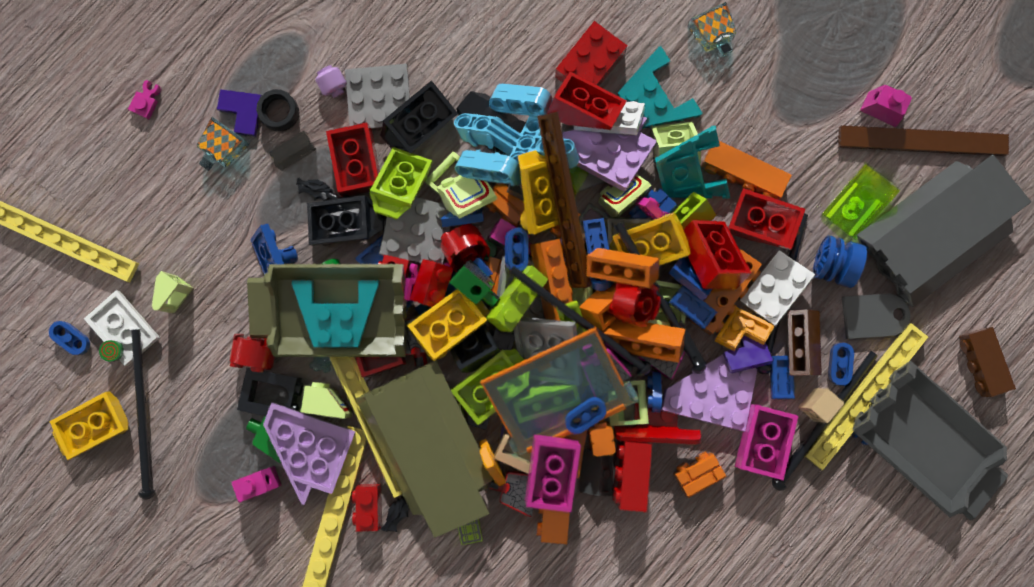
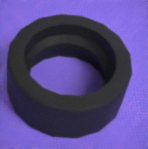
(270, 96)

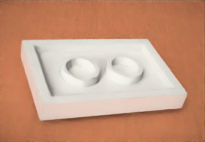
(626, 123)
(777, 288)
(116, 319)

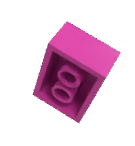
(766, 441)
(552, 473)

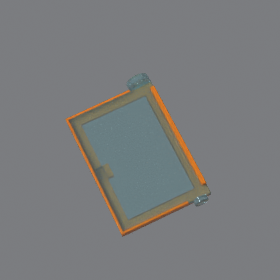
(544, 388)

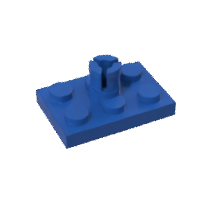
(267, 251)
(686, 275)

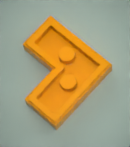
(741, 324)
(490, 463)

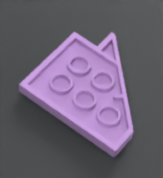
(612, 155)
(713, 395)
(308, 448)

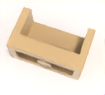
(821, 405)
(505, 454)

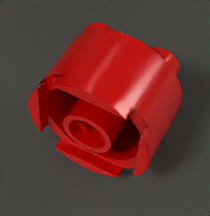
(462, 245)
(635, 304)
(251, 353)

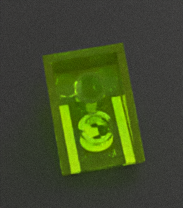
(861, 200)

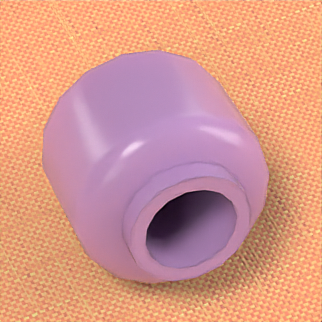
(331, 81)

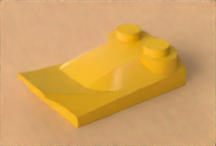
(537, 193)
(658, 239)
(448, 324)
(89, 425)

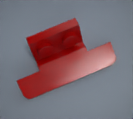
(661, 429)

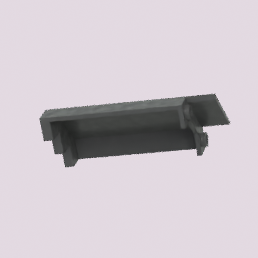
(944, 227)
(933, 442)

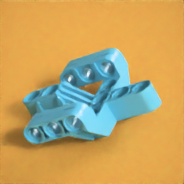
(494, 132)

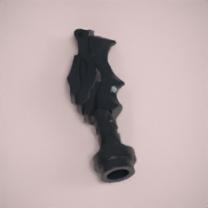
(317, 189)
(396, 513)

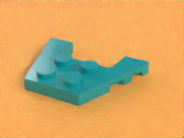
(646, 89)
(681, 169)
(335, 322)

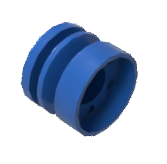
(840, 261)

